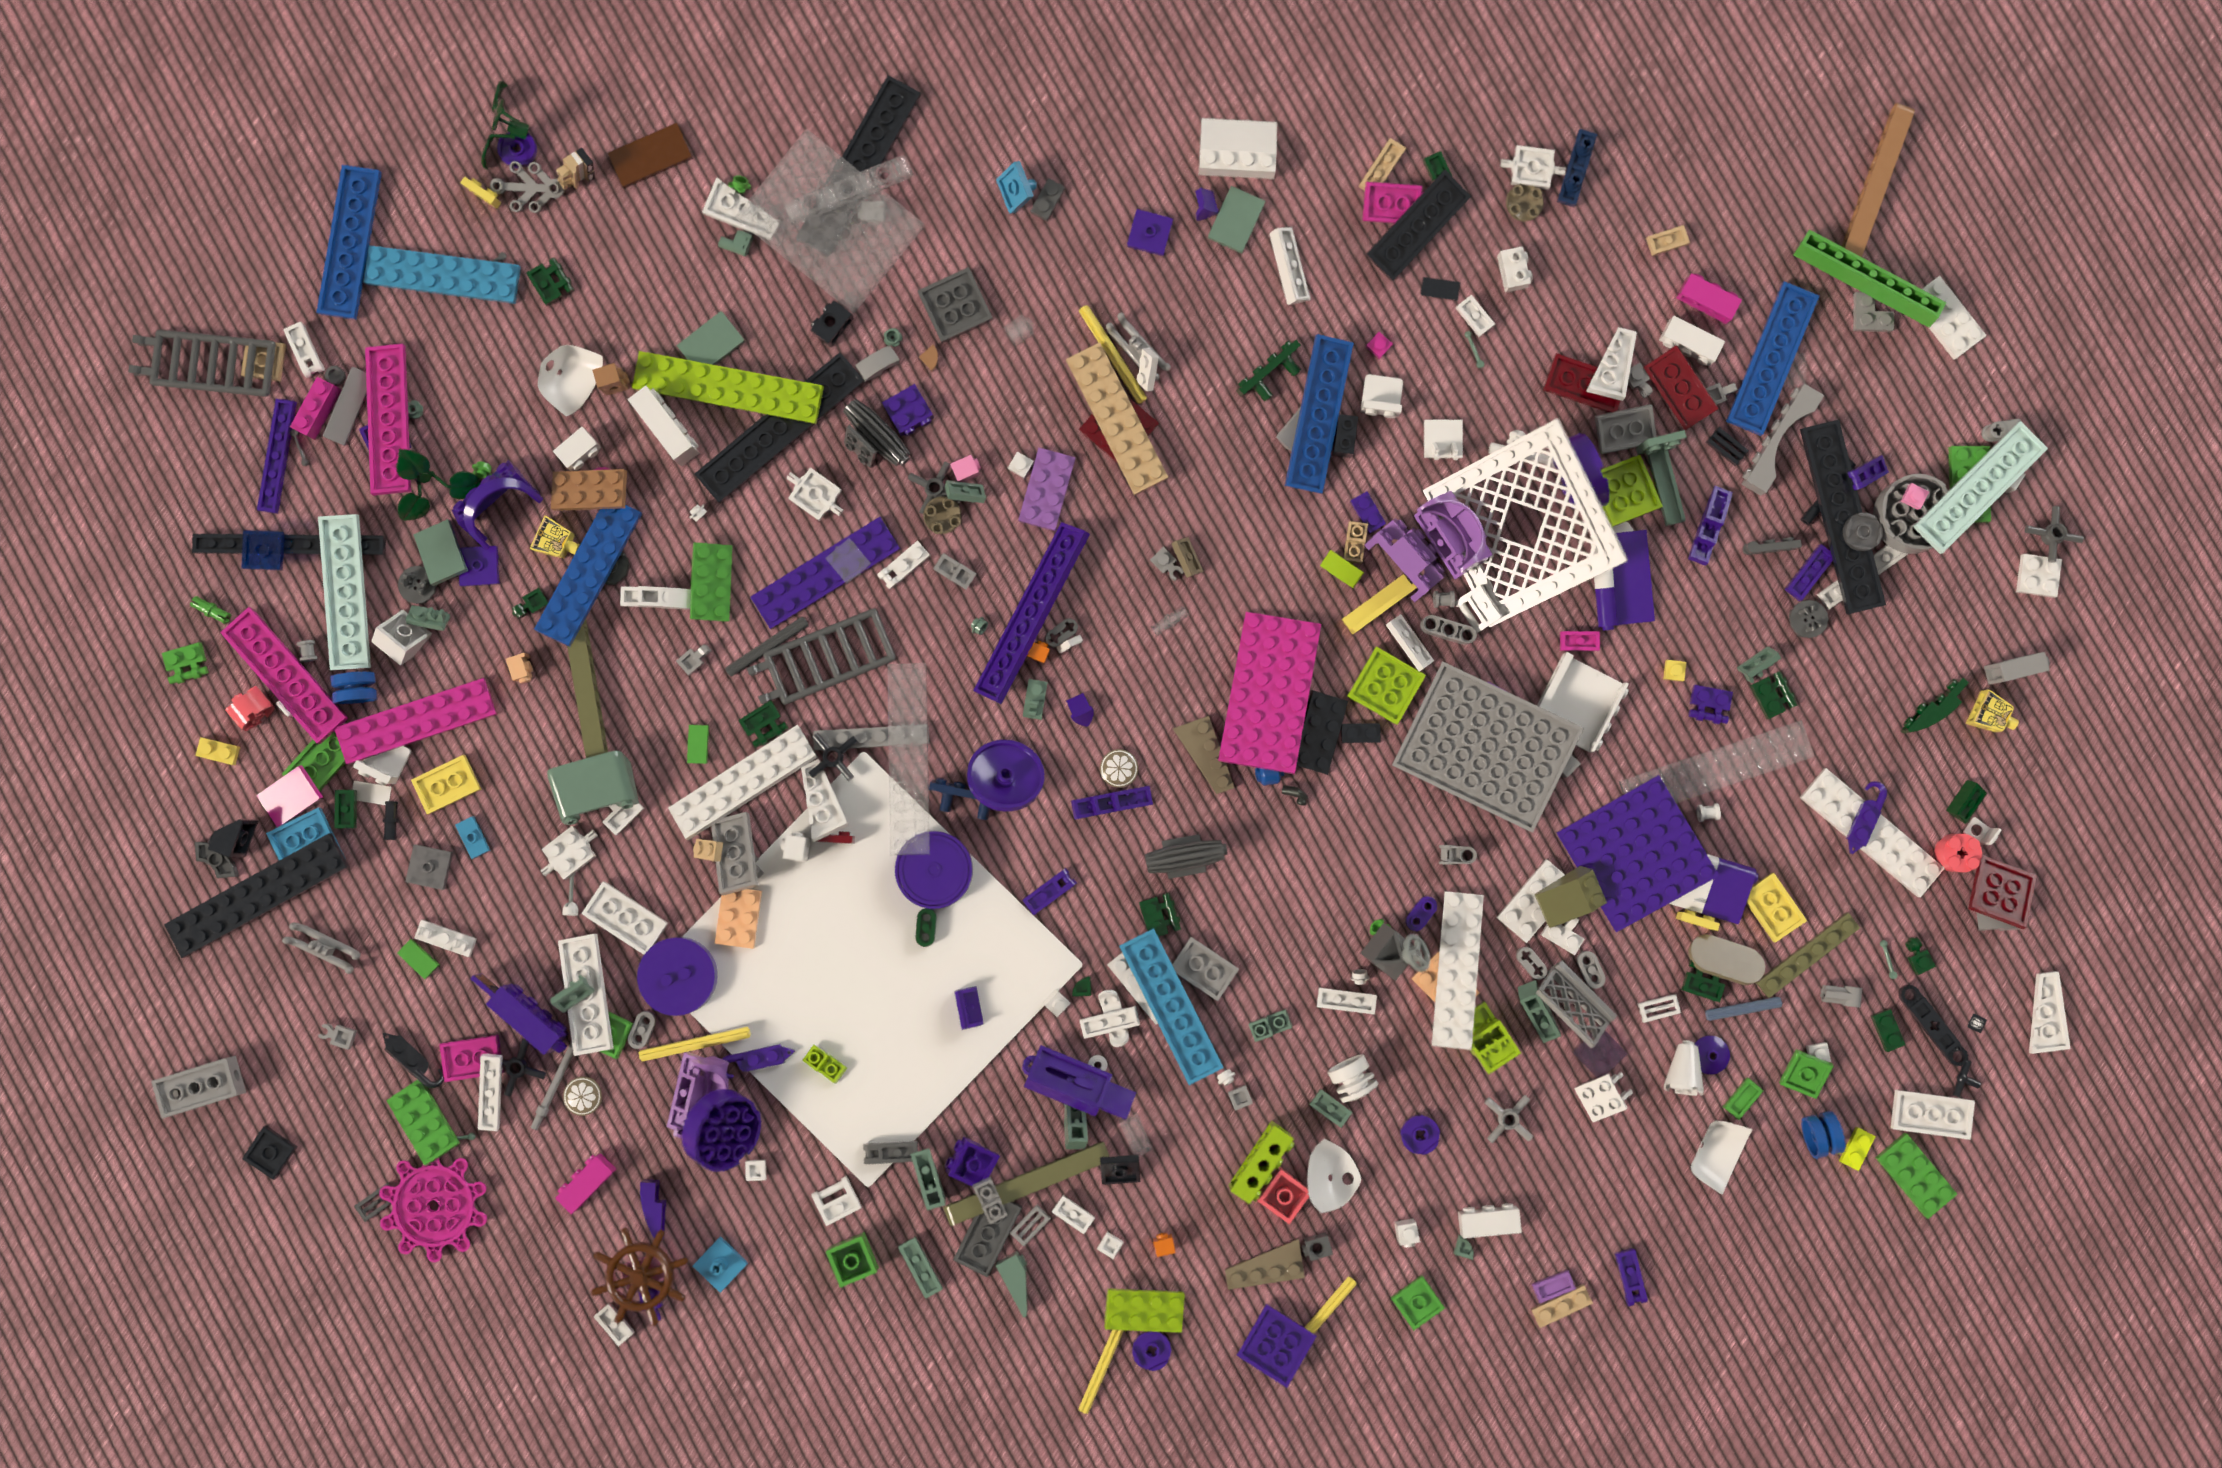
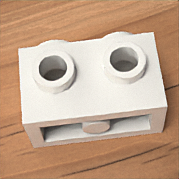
(1514, 269)
(577, 449)
(796, 846)

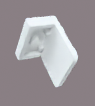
(1382, 396)
(384, 766)

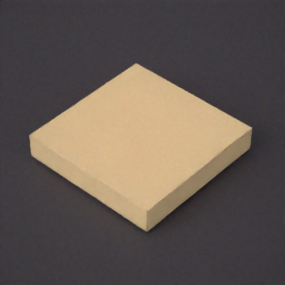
(260, 361)

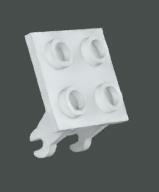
(1443, 439)
(1602, 1097)

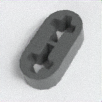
(1064, 636)

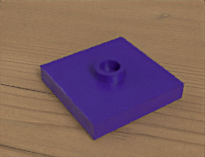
(1149, 232)
(481, 566)

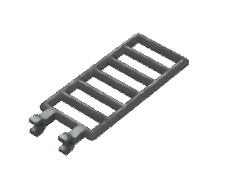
(191, 383)
(821, 635)

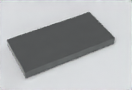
(985, 1240)

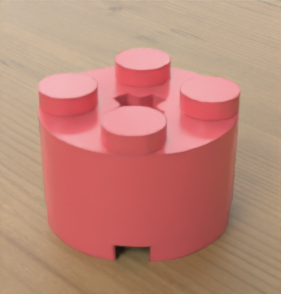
(250, 708)
(1969, 852)

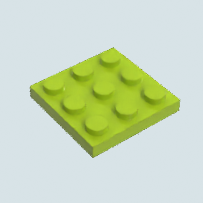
(1630, 491)
(1386, 685)

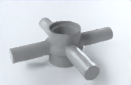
(1502, 1113)

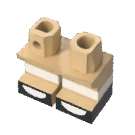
(575, 168)

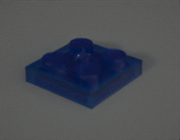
(262, 550)

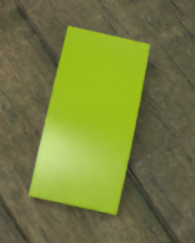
(1342, 569)
(824, 1063)

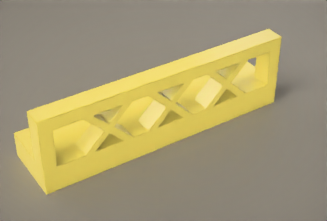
(1378, 604)

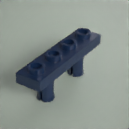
(1576, 168)
(950, 790)

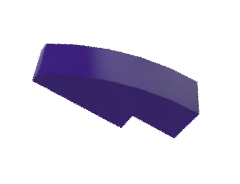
(653, 1208)

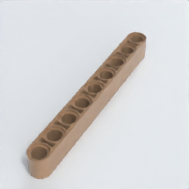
(1878, 178)

